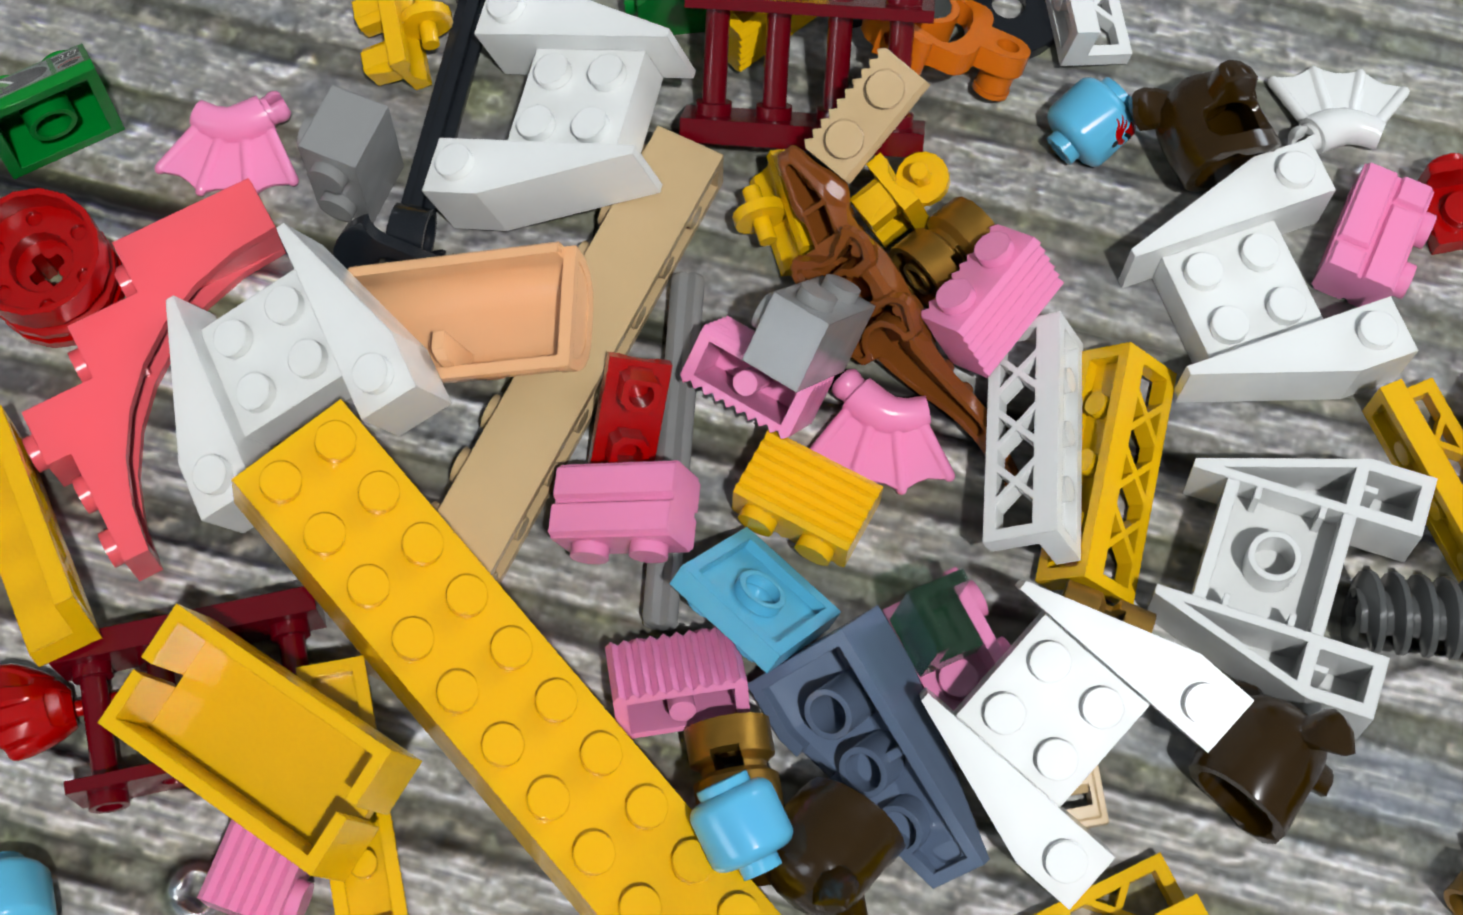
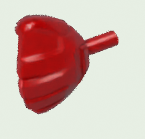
(35, 711)

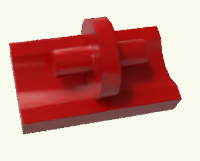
(630, 409)

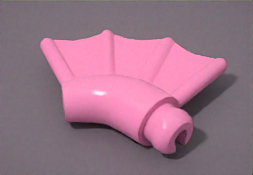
(232, 145)
(883, 435)

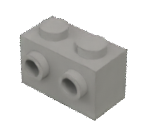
(350, 154)
(808, 331)

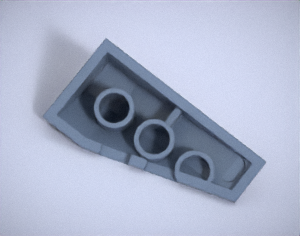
(861, 720)

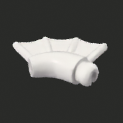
(1337, 107)

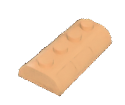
(492, 309)

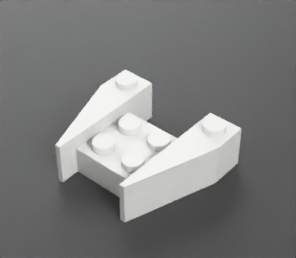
(577, 120)
(1245, 301)
(282, 363)
(1277, 568)
(1057, 712)

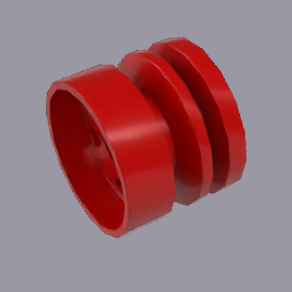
(45, 237)

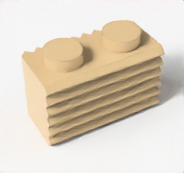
(866, 115)

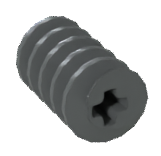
(1404, 612)

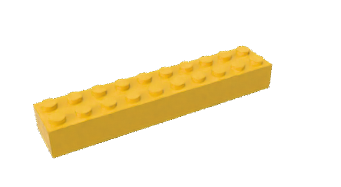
(481, 677)

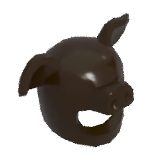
(1206, 123)
(1274, 759)
(835, 849)

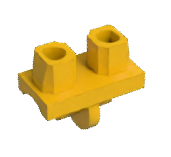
(408, 32)
(897, 202)
(771, 217)

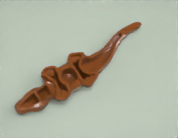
(895, 329)

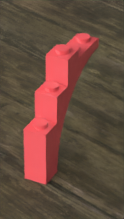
(98, 428)

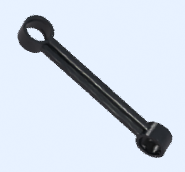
(416, 217)

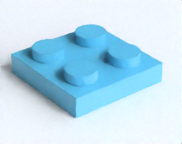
(755, 599)

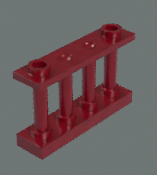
(773, 121)
(280, 616)

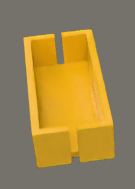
(260, 744)

